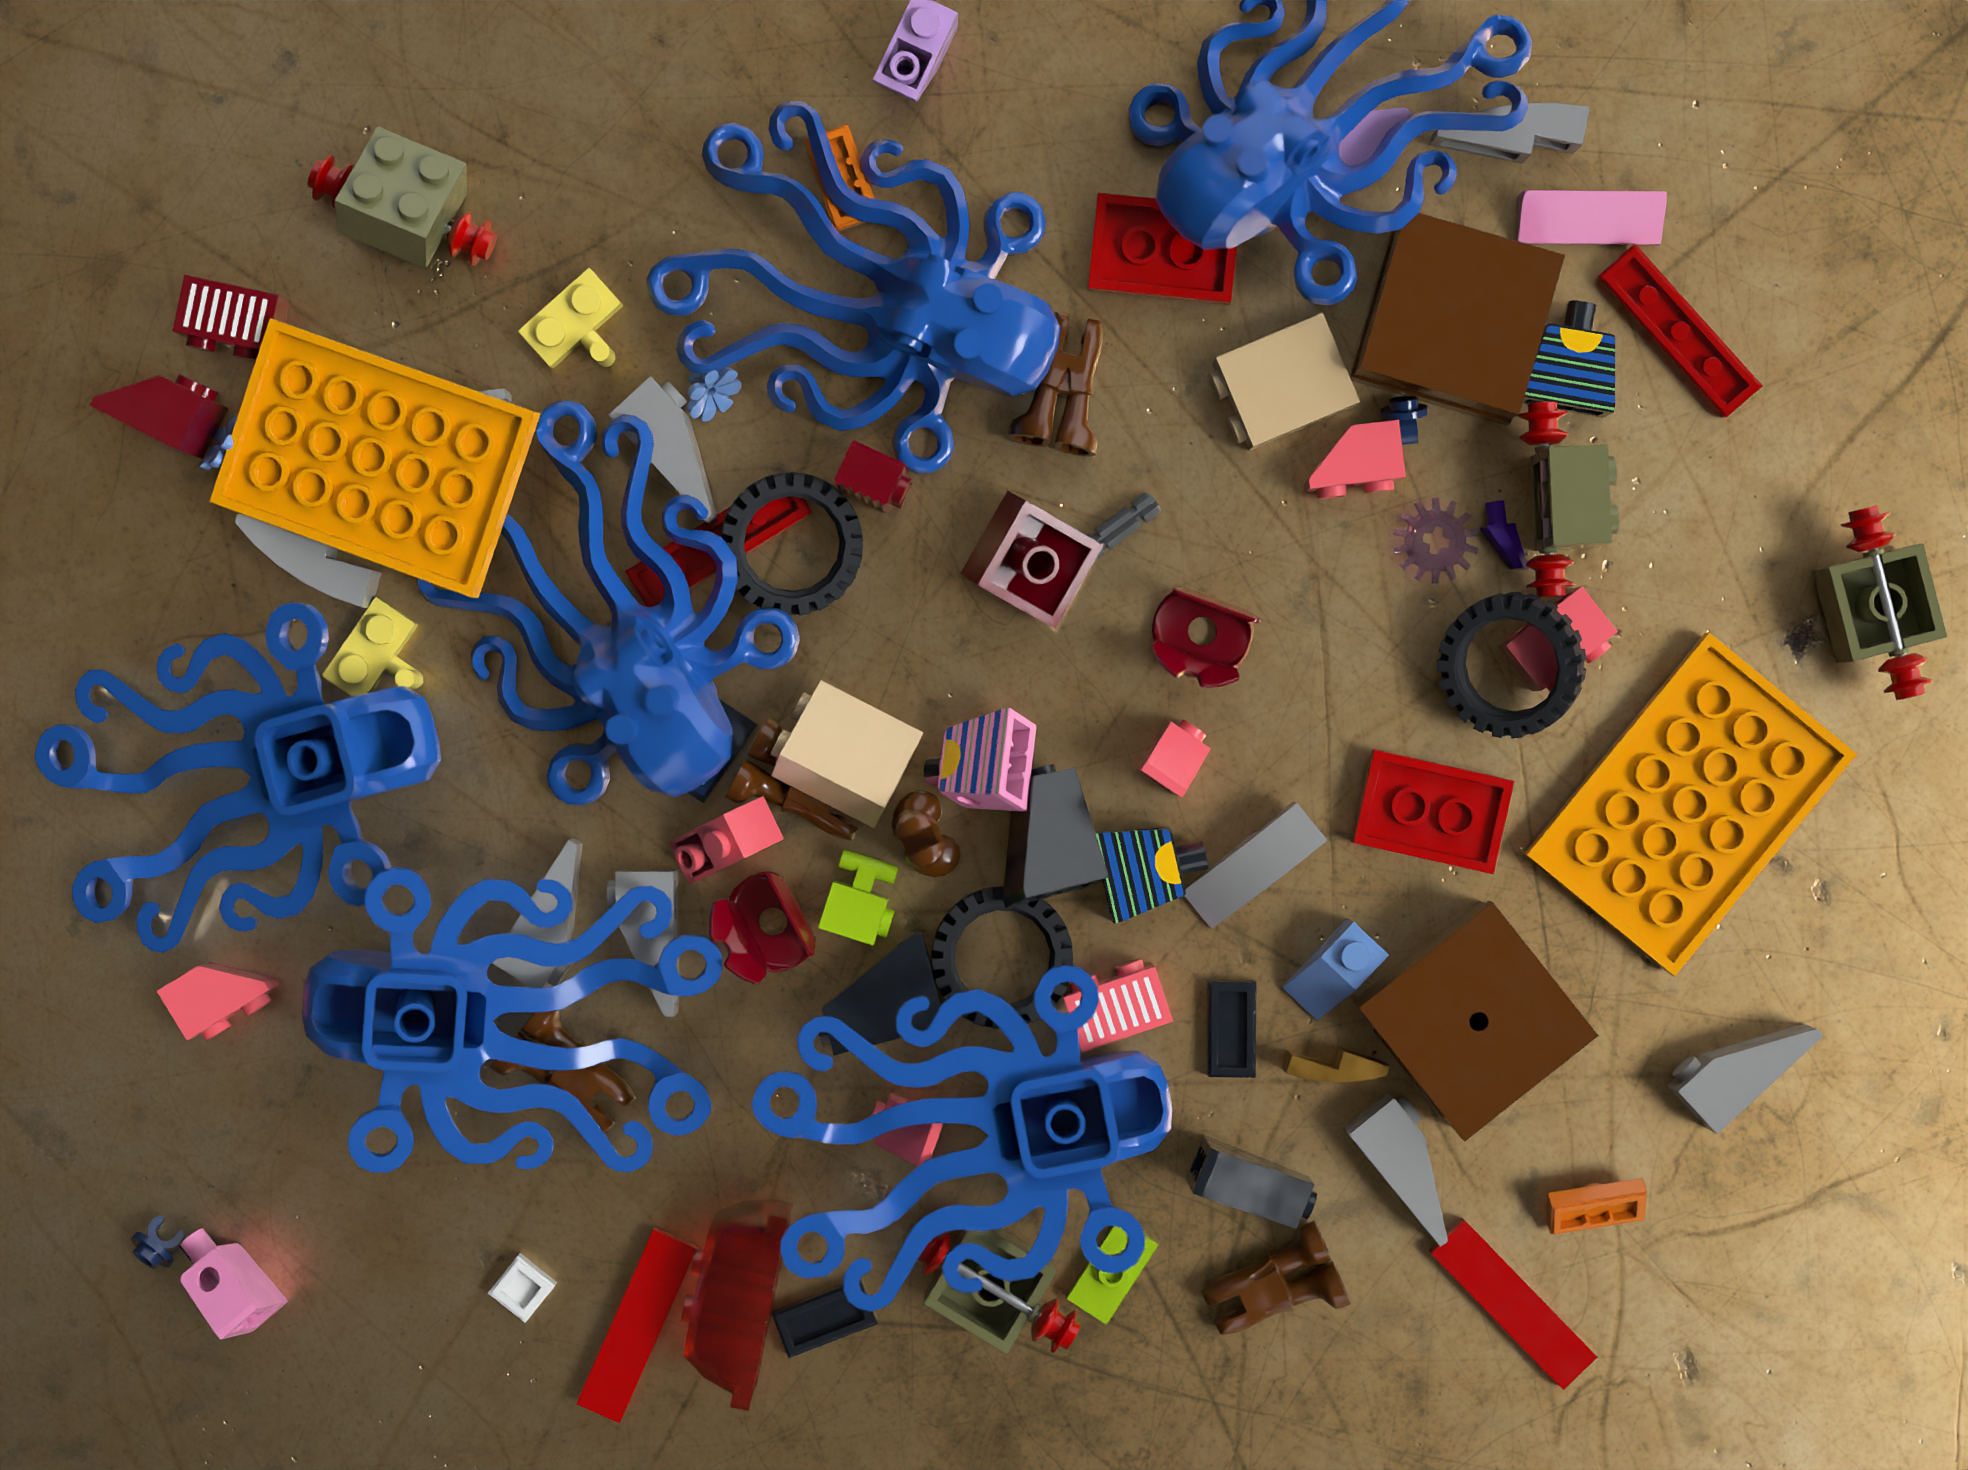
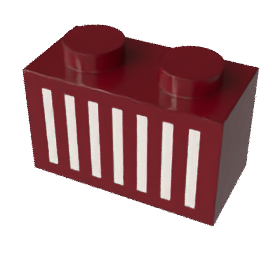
(226, 316)

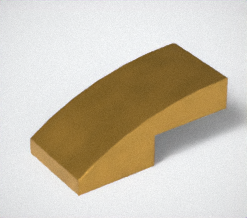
(1346, 1067)

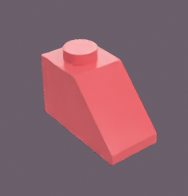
(1175, 757)
(910, 1142)

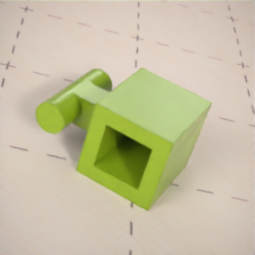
(854, 908)

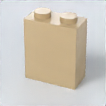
(1283, 382)
(844, 753)

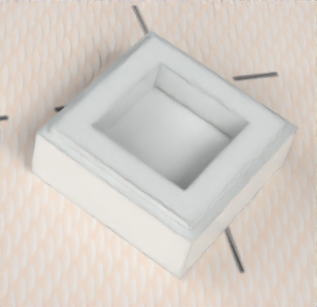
(522, 1287)

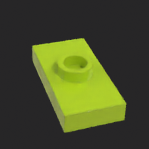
(1103, 1292)

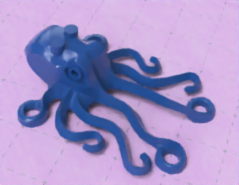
(1272, 162)
(933, 307)
(648, 669)
(302, 765)
(435, 1012)
(1045, 1124)

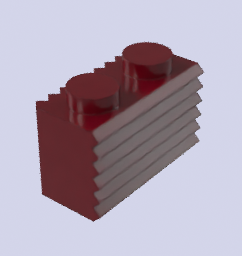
(873, 477)

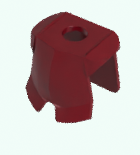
(1210, 663)
(748, 946)

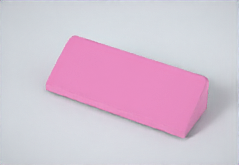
(1590, 217)

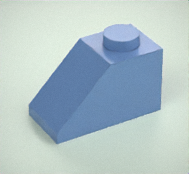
(1335, 969)

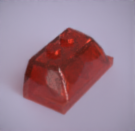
(735, 1295)

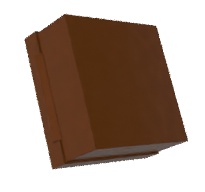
(1456, 318)
(1474, 1018)

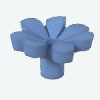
(711, 391)
(216, 453)

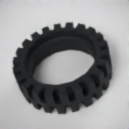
(848, 528)
(1465, 697)
(981, 903)

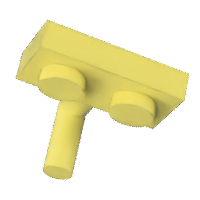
(573, 321)
(373, 651)

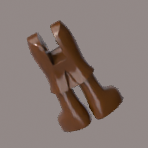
(1067, 378)
(756, 782)
(917, 828)
(580, 1082)
(1266, 1288)

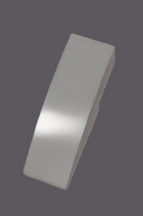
(1545, 126)
(312, 562)
(1254, 865)

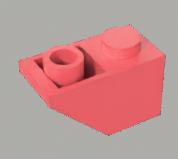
(1361, 456)
(726, 840)
(211, 994)

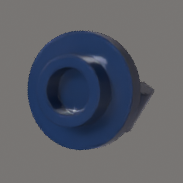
(1406, 410)
(152, 1249)

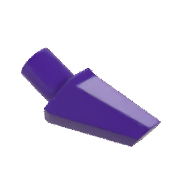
(1503, 536)

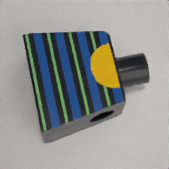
(1575, 365)
(1145, 869)

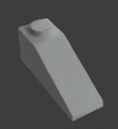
(674, 439)
(567, 872)
(642, 948)
(1732, 1077)
(1400, 1154)

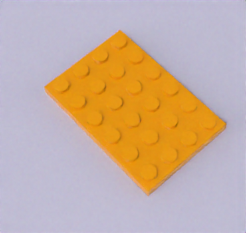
(374, 458)
(1690, 804)

